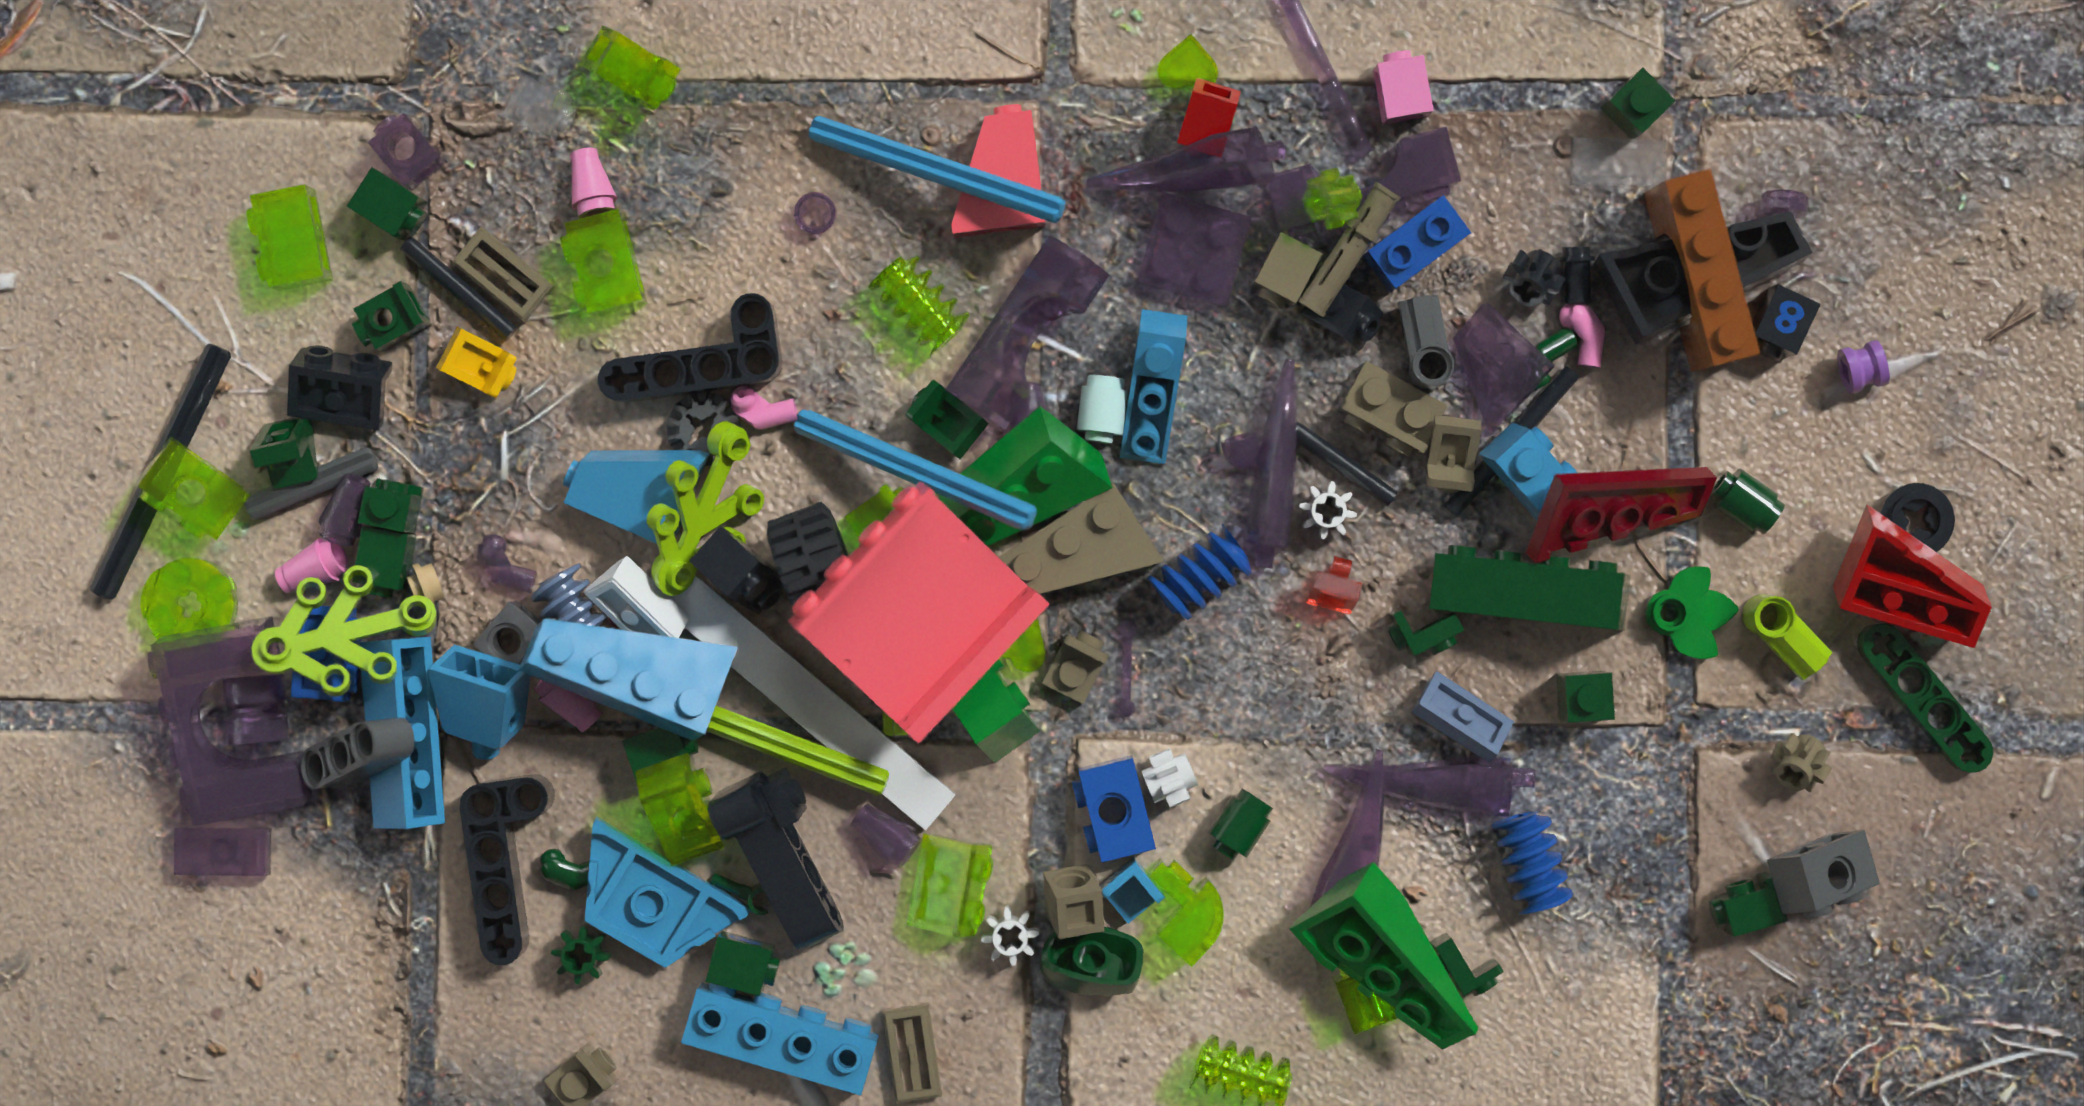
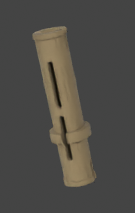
(1349, 249)

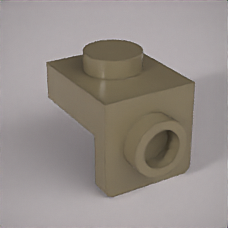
(1452, 453)

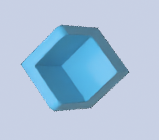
(1131, 890)

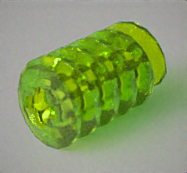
(920, 302)
(1242, 1072)

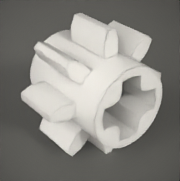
(1317, 518)
(1169, 777)
(1012, 947)

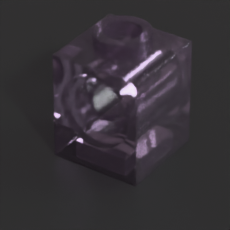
(420, 165)

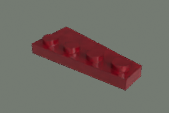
(1614, 504)

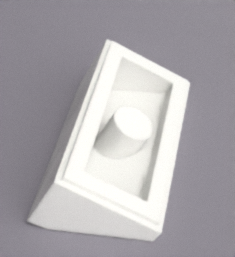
(635, 601)

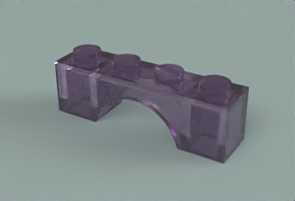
(1421, 166)
(1053, 286)

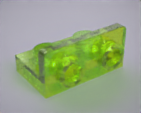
(950, 886)

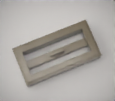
(534, 299)
(907, 1013)

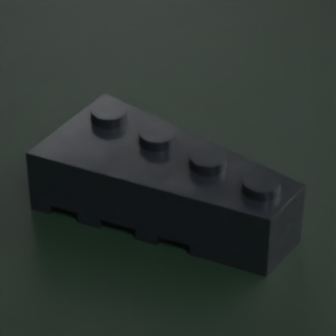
(1651, 282)

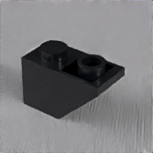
(738, 571)

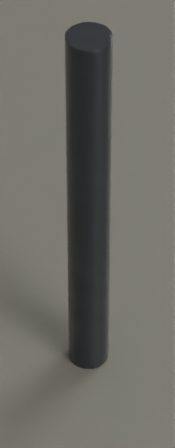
(1531, 418)

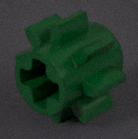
(571, 962)

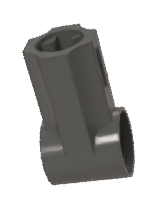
(1423, 337)

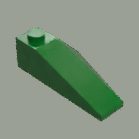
(1378, 942)

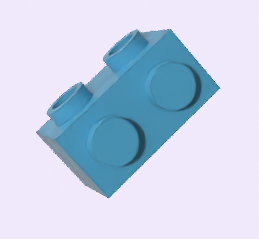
(1525, 464)

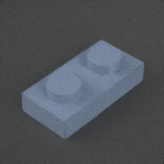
(1462, 716)

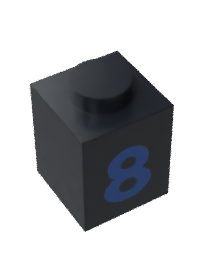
(1783, 322)

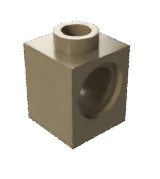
(1286, 271)
(1073, 901)

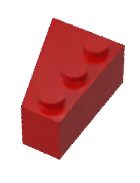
(1909, 584)

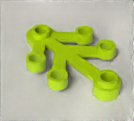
(672, 568)
(336, 634)

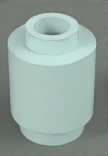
(1102, 408)

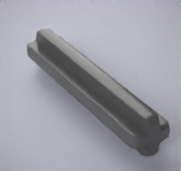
(329, 476)

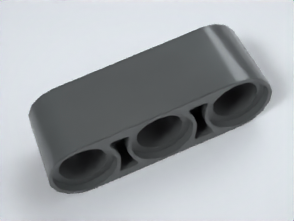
(357, 753)

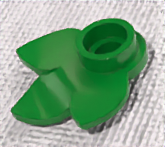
(1696, 612)

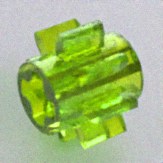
(1332, 198)

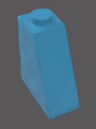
(626, 485)

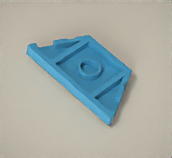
(648, 901)

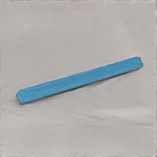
(937, 169)
(915, 469)

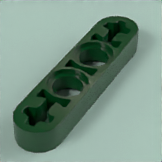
(1929, 693)

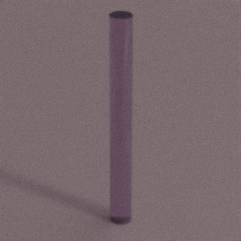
(1327, 77)

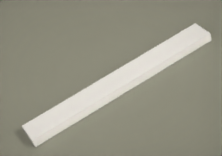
(812, 702)

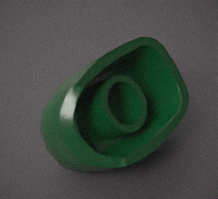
(1093, 963)

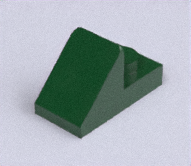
(286, 451)

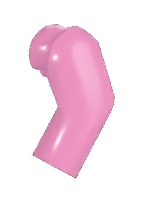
(1589, 329)
(759, 412)

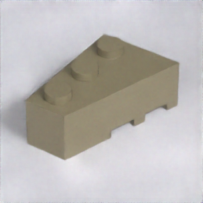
(1083, 546)

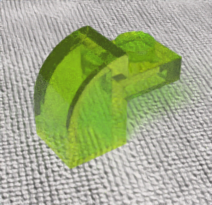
(630, 68)
(1198, 918)

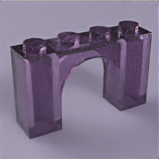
(213, 782)

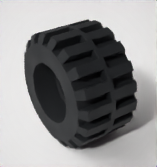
(804, 548)

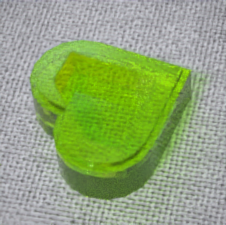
(1185, 64)
(1028, 650)

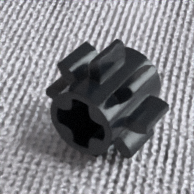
(1534, 277)

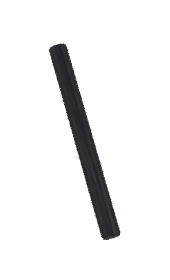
(140, 514)

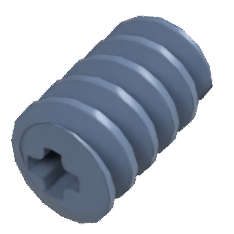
(566, 600)

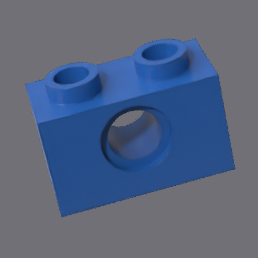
(1416, 244)
(1130, 833)

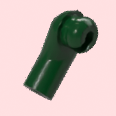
(1555, 347)
(563, 872)

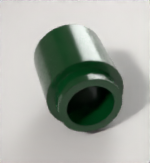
(1747, 501)
(1240, 825)

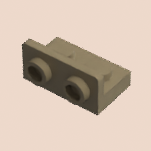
(1392, 409)

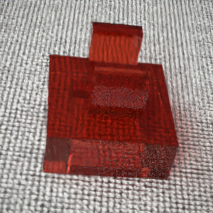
(1334, 589)

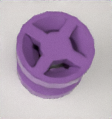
(1863, 367)

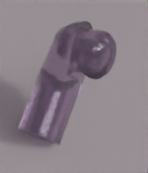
(498, 567)

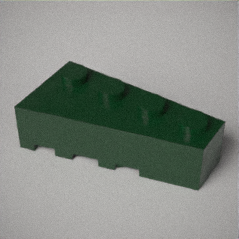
(1530, 590)

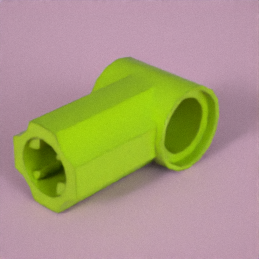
(1787, 636)

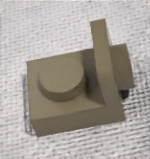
(1076, 666)
(582, 1077)

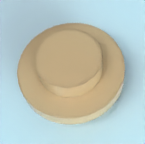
(425, 582)

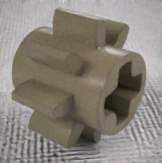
(1801, 762)

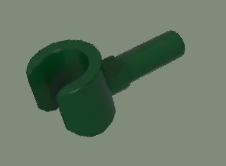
(741, 890)

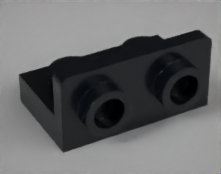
(338, 387)

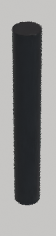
(458, 288)
(1345, 465)

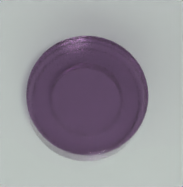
(1783, 201)

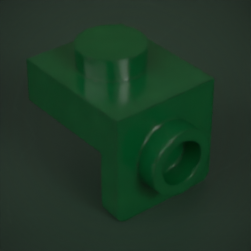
(946, 418)
(1433, 636)
(1475, 981)

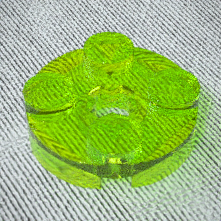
(179, 578)

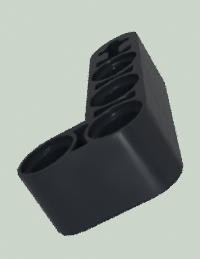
(691, 361)
(777, 861)
(505, 870)

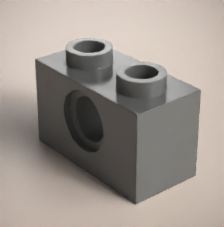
(1824, 873)

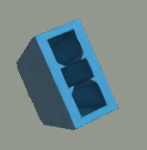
(479, 698)

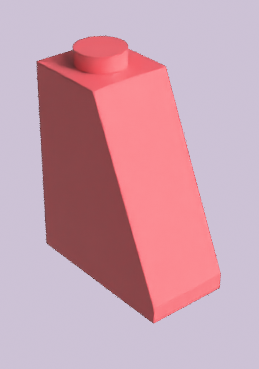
(1008, 151)

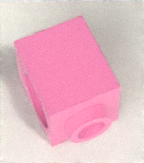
(1402, 87)

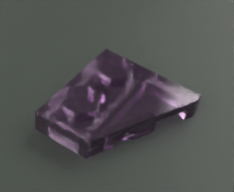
(1499, 364)

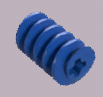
(1201, 573)
(1533, 861)

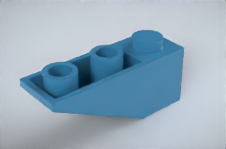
(1153, 386)

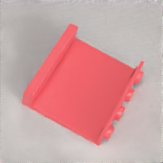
(917, 611)

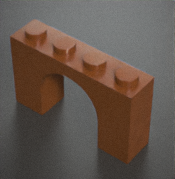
(1720, 319)

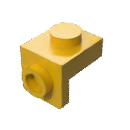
(478, 363)

